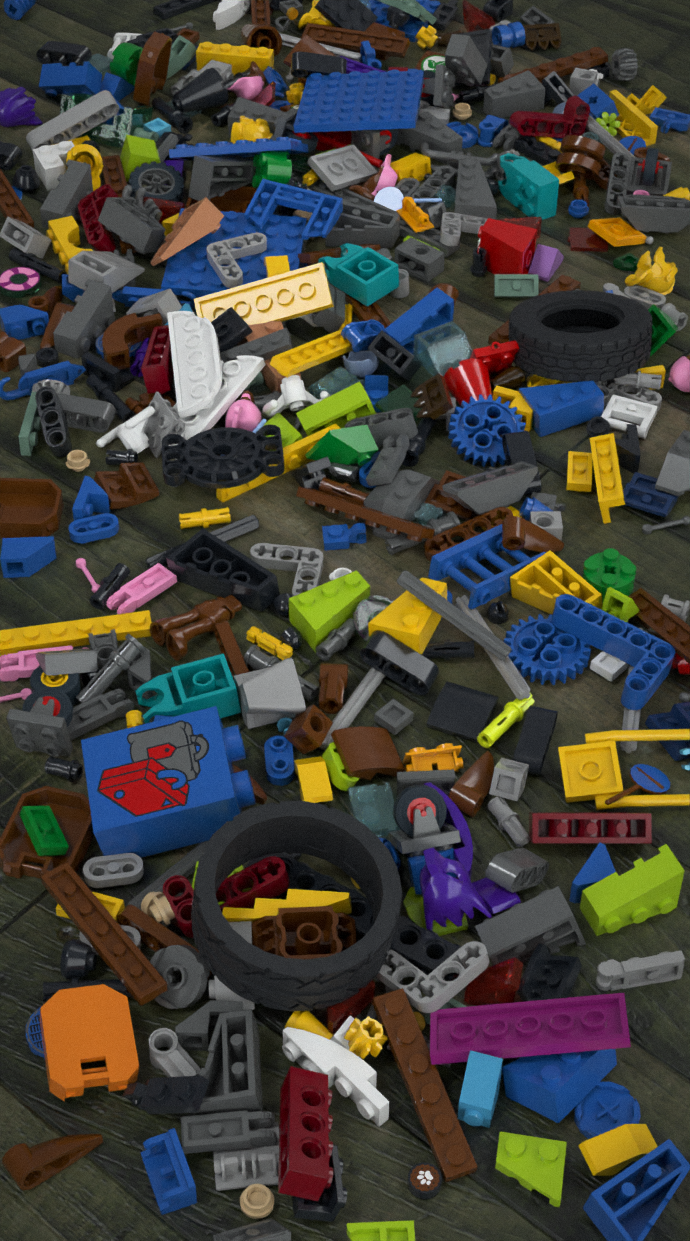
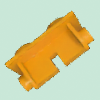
(414, 216)
(444, 757)

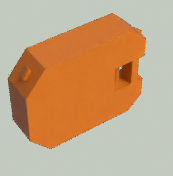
(83, 1028)

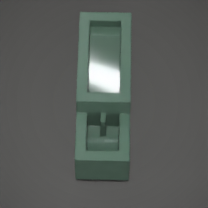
(181, 53)

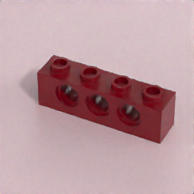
(158, 363)
(590, 827)
(305, 1134)

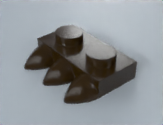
(542, 35)
(433, 398)

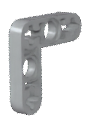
(454, 223)
(250, 245)
(641, 394)
(302, 567)
(433, 984)

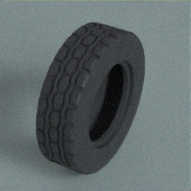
(581, 335)

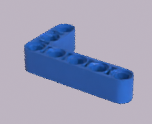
(643, 651)

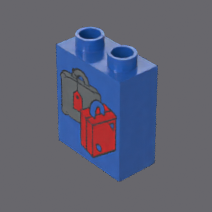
(165, 783)

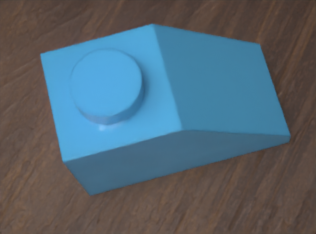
(480, 1089)

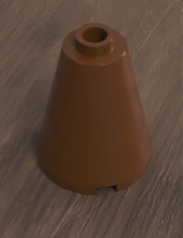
(262, 36)

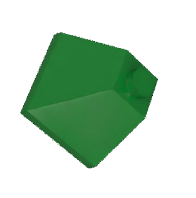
(662, 328)
(345, 446)

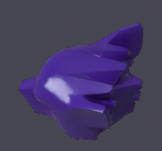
(17, 108)
(446, 895)

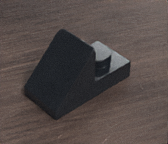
(556, 89)
(628, 449)
(311, 473)

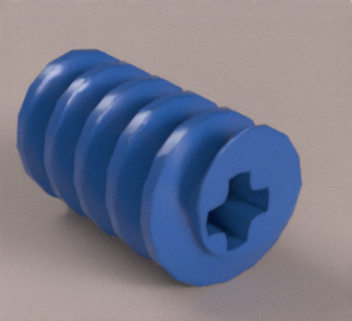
(17, 8)

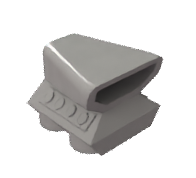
(270, 694)

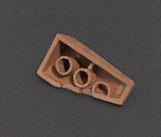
(189, 227)

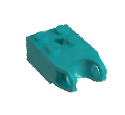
(529, 186)
(362, 273)
(191, 689)

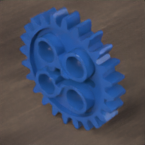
(485, 429)
(546, 651)

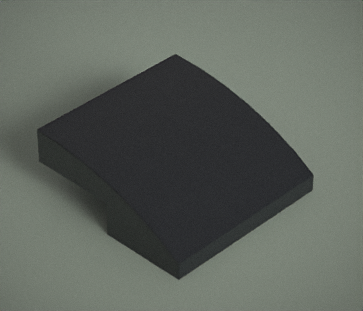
(462, 711)

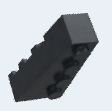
(223, 571)

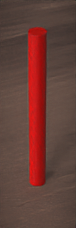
(336, 144)

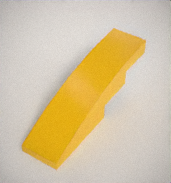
(295, 898)

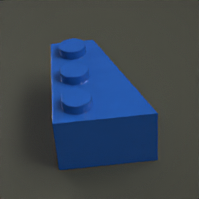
(70, 79)

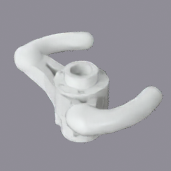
(293, 397)
(130, 432)

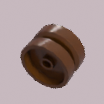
(580, 156)

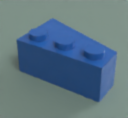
(428, 313)
(563, 405)
(556, 1081)
(637, 1196)

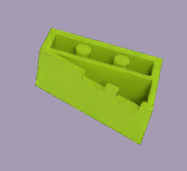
(336, 409)
(327, 607)
(635, 895)

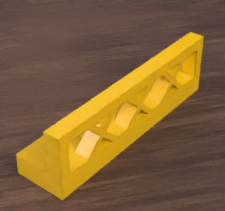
(633, 120)
(607, 474)

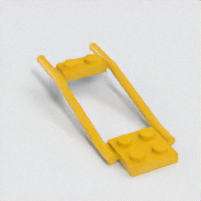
(594, 773)

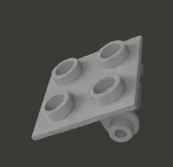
(161, 423)
(247, 1165)

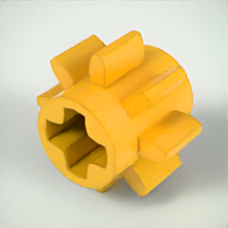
(426, 37)
(295, 94)
(365, 1037)

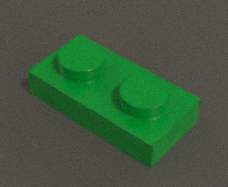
(44, 830)

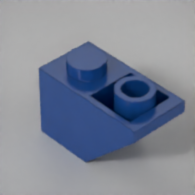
(23, 321)
(26, 555)

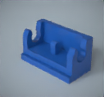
(168, 1172)

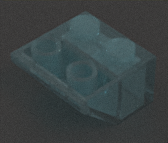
(442, 348)

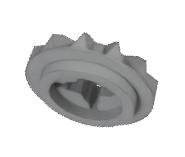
(58, 386)

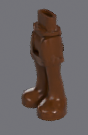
(176, 636)

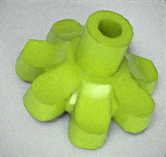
(606, 120)

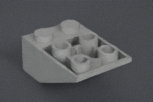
(102, 268)

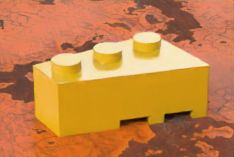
(547, 579)
(410, 618)

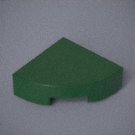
(626, 262)

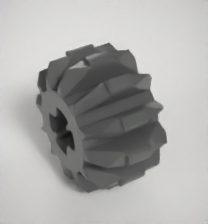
(624, 64)

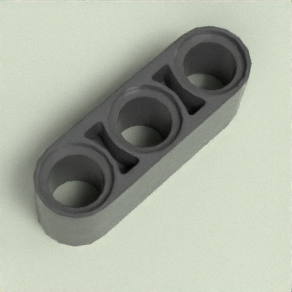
(87, 413)
(388, 424)
(517, 869)

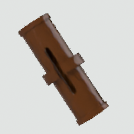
(580, 189)
(343, 491)

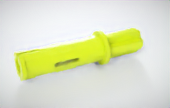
(512, 713)

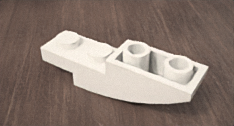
(229, 12)
(344, 1069)

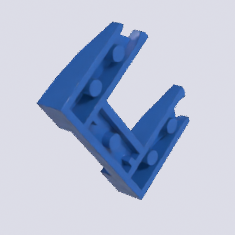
(270, 194)

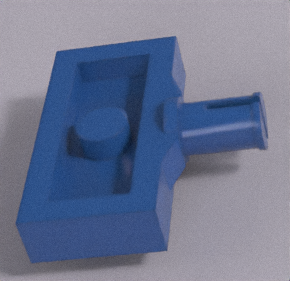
(670, 119)

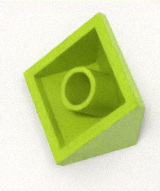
(136, 152)

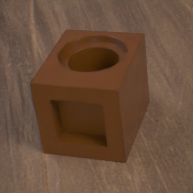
(308, 729)

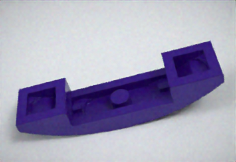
(464, 849)

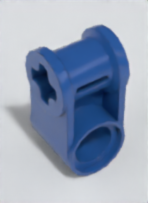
(489, 129)
(361, 333)

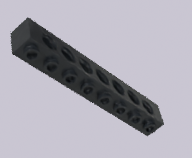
(424, 943)

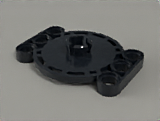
(204, 466)

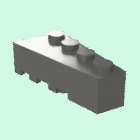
(473, 191)

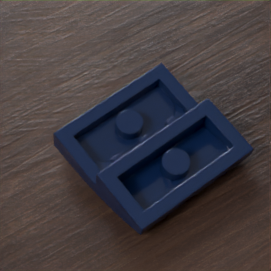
(642, 495)
(675, 719)

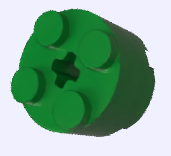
(126, 61)
(272, 167)
(610, 570)

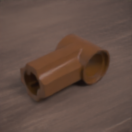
(333, 681)

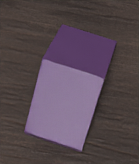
(545, 262)

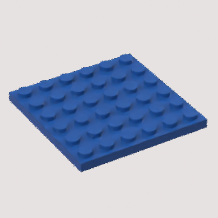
(360, 101)
(193, 273)

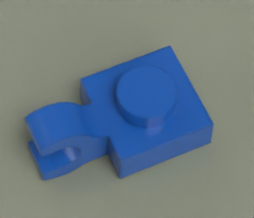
(369, 55)
(339, 536)

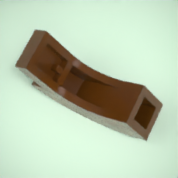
(125, 333)

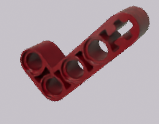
(571, 122)
(90, 210)
(269, 871)

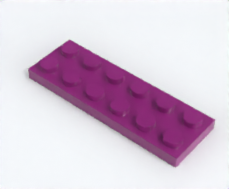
(530, 1028)

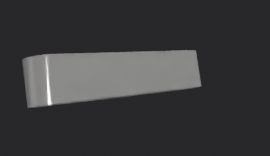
(74, 121)

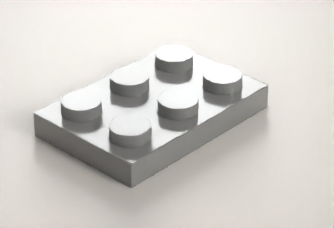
(342, 167)

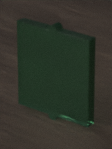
(398, 399)

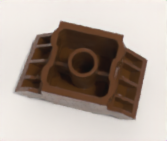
(304, 932)

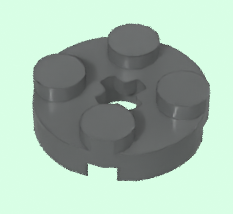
(193, 972)

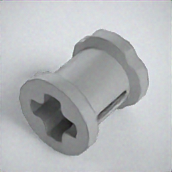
(678, 318)
(678, 607)

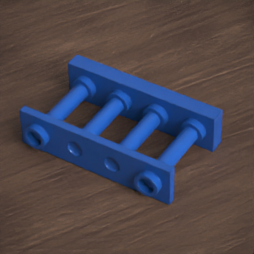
(468, 554)

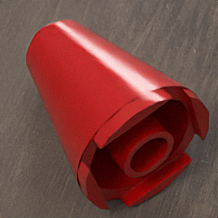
(468, 380)

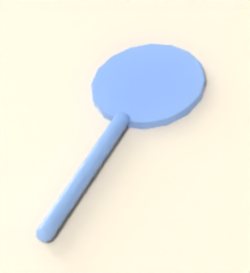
(392, 198)

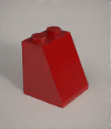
(508, 246)

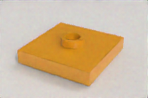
(617, 231)

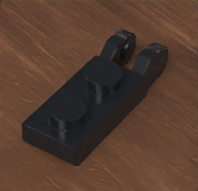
(536, 150)

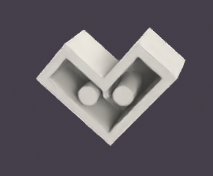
(51, 162)

